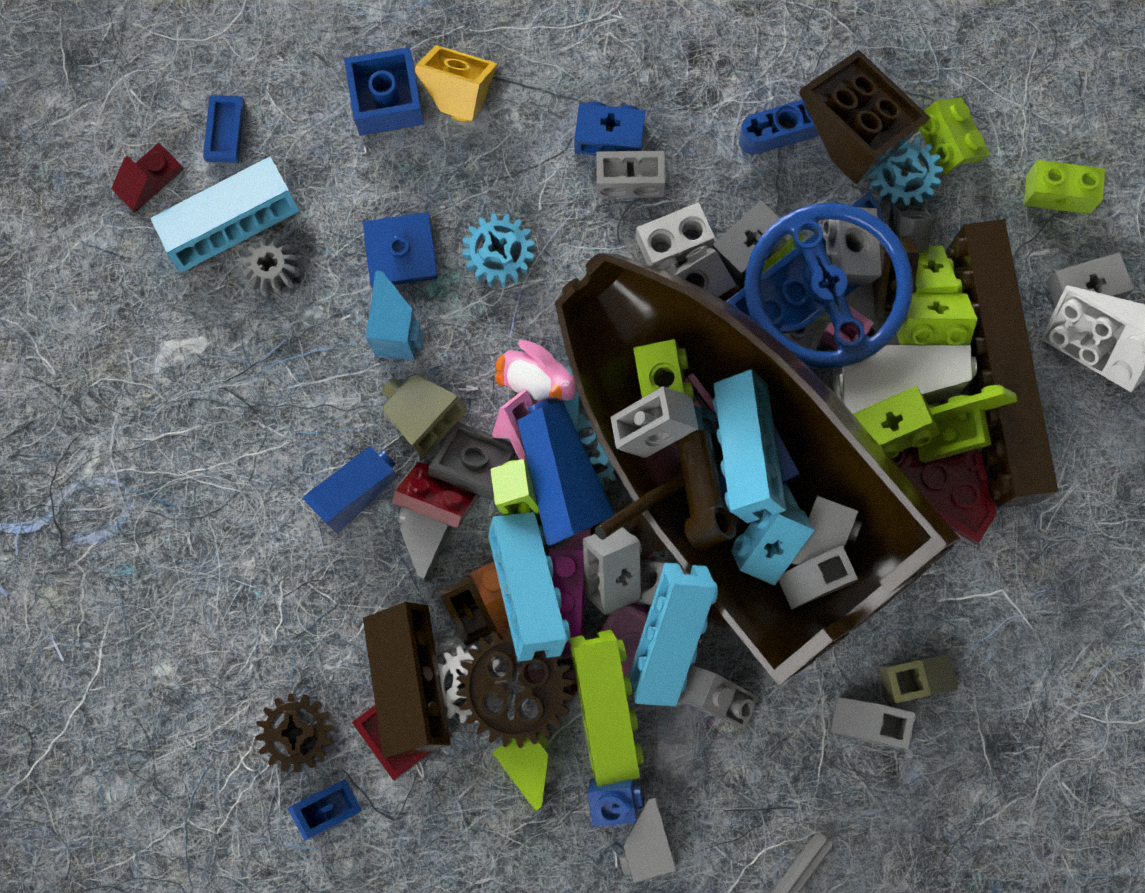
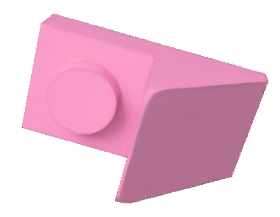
(507, 424)

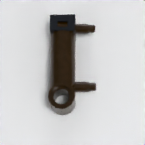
(709, 518)

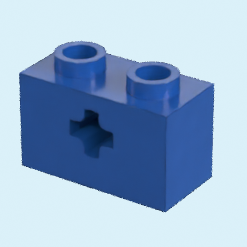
(592, 127)

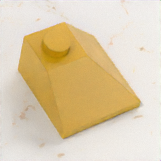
(456, 81)

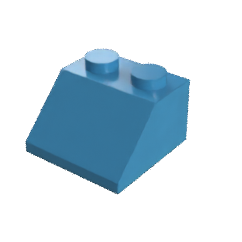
(392, 323)

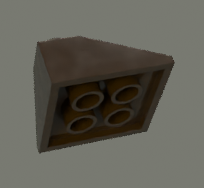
(860, 115)

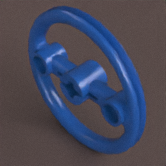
(807, 219)

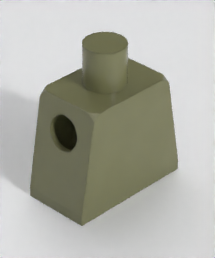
(421, 411)

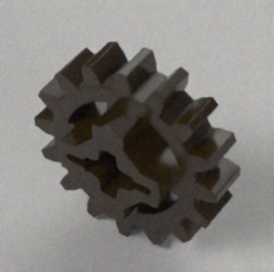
(292, 716)

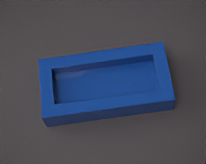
(224, 129)

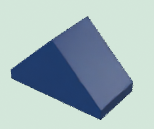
(324, 810)

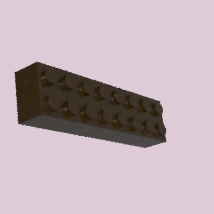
(1000, 343)

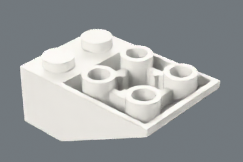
(1100, 334)

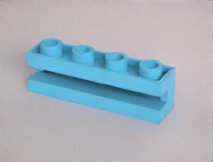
(748, 446)
(527, 586)
(671, 634)

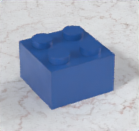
(384, 91)

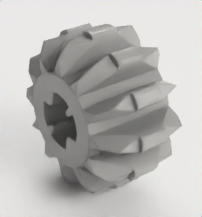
(264, 258)

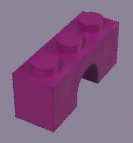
(570, 579)

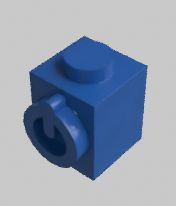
(614, 803)

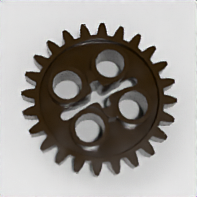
(482, 681)

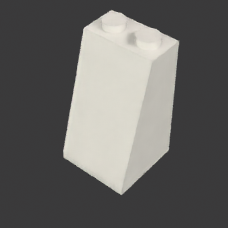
(935, 369)

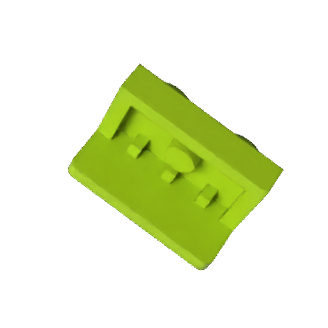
(953, 134)

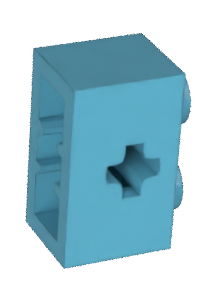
(772, 543)

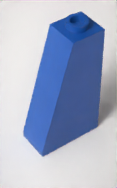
(561, 473)

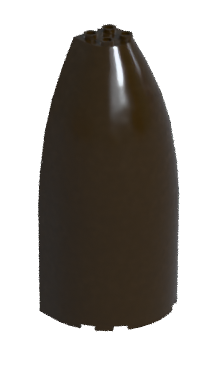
(901, 533)

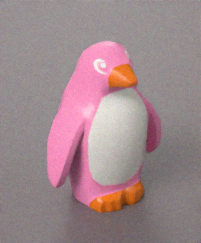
(535, 372)

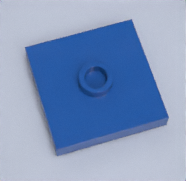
(401, 248)

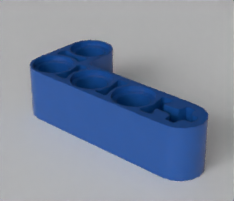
(776, 135)

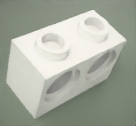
(670, 231)

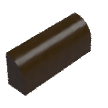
(406, 680)

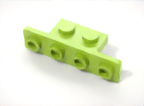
(963, 423)

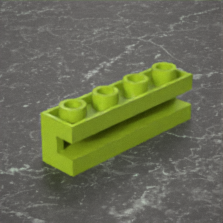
(605, 708)

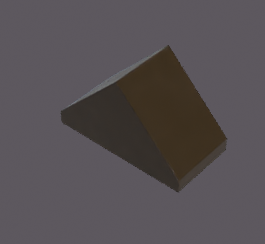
(468, 611)

